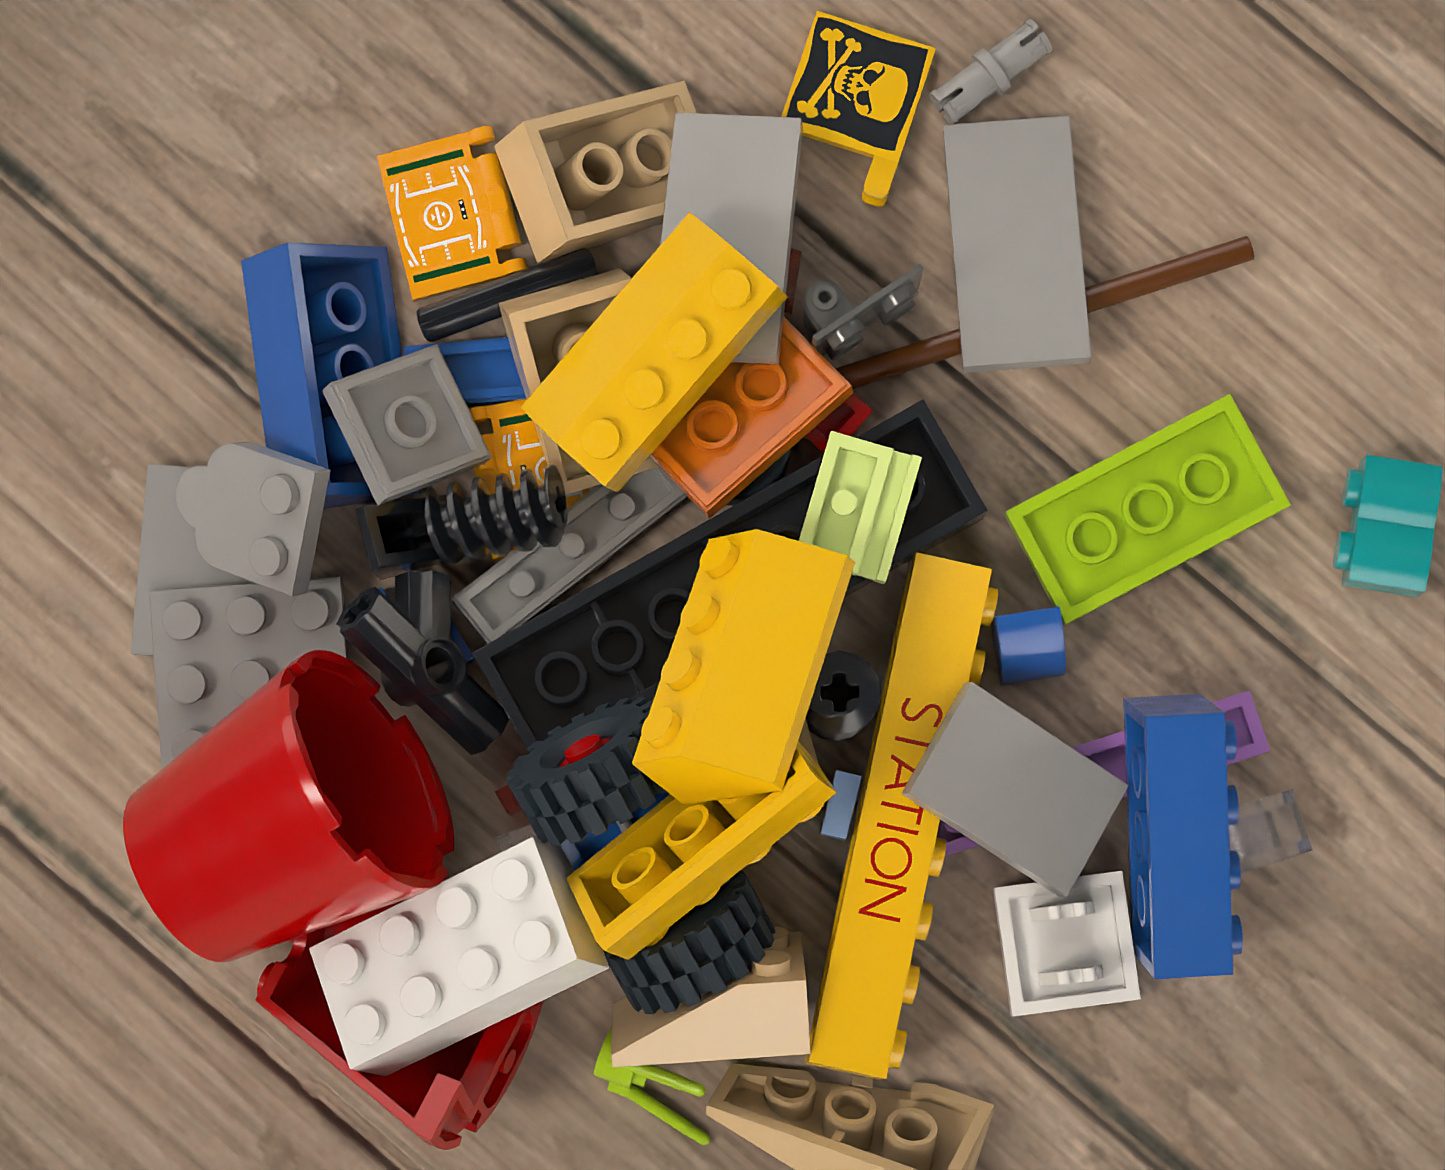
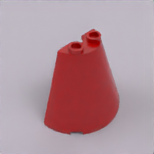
(430, 1097)

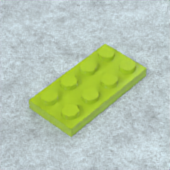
(1147, 509)

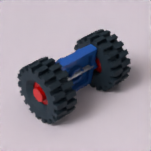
(583, 795)

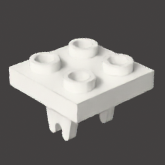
(1066, 947)

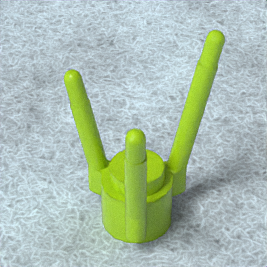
(622, 1083)

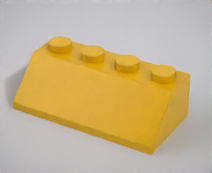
(653, 352)
(742, 667)
(684, 855)

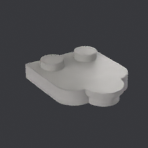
(256, 514)

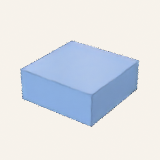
(840, 806)

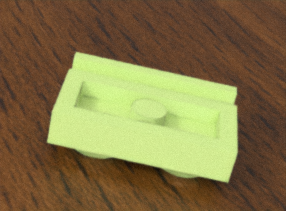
(860, 503)

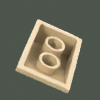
(593, 169)
(542, 332)
(749, 1019)

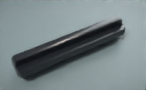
(482, 302)

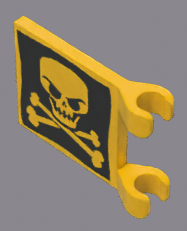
(859, 94)

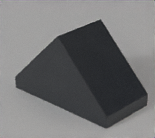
(397, 537)

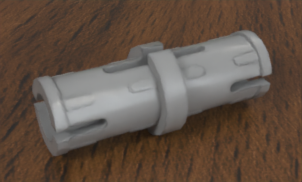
(991, 72)

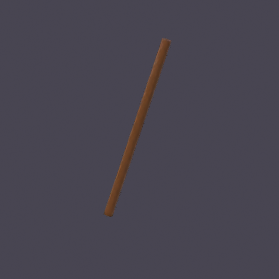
(1097, 298)

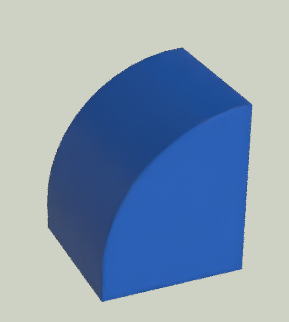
(1029, 645)

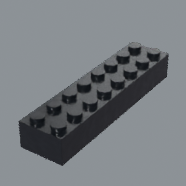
(621, 629)

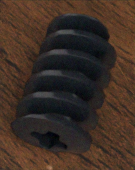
(497, 519)
(856, 679)

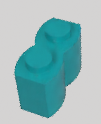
(1390, 525)

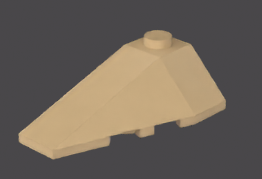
(850, 1124)

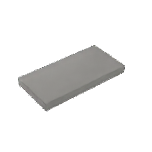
(743, 185)
(1016, 244)

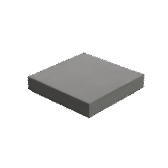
(406, 424)

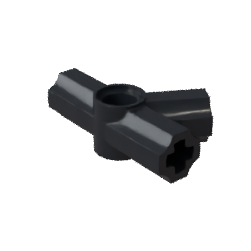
(420, 660)

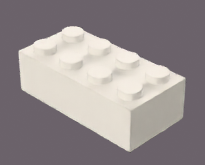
(457, 958)

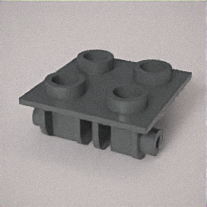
(838, 324)

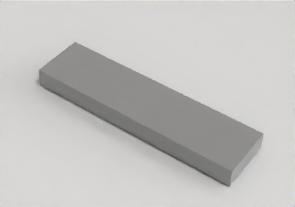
(595, 532)

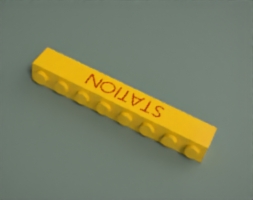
(892, 837)

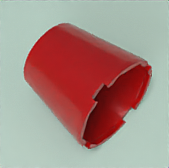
(289, 815)

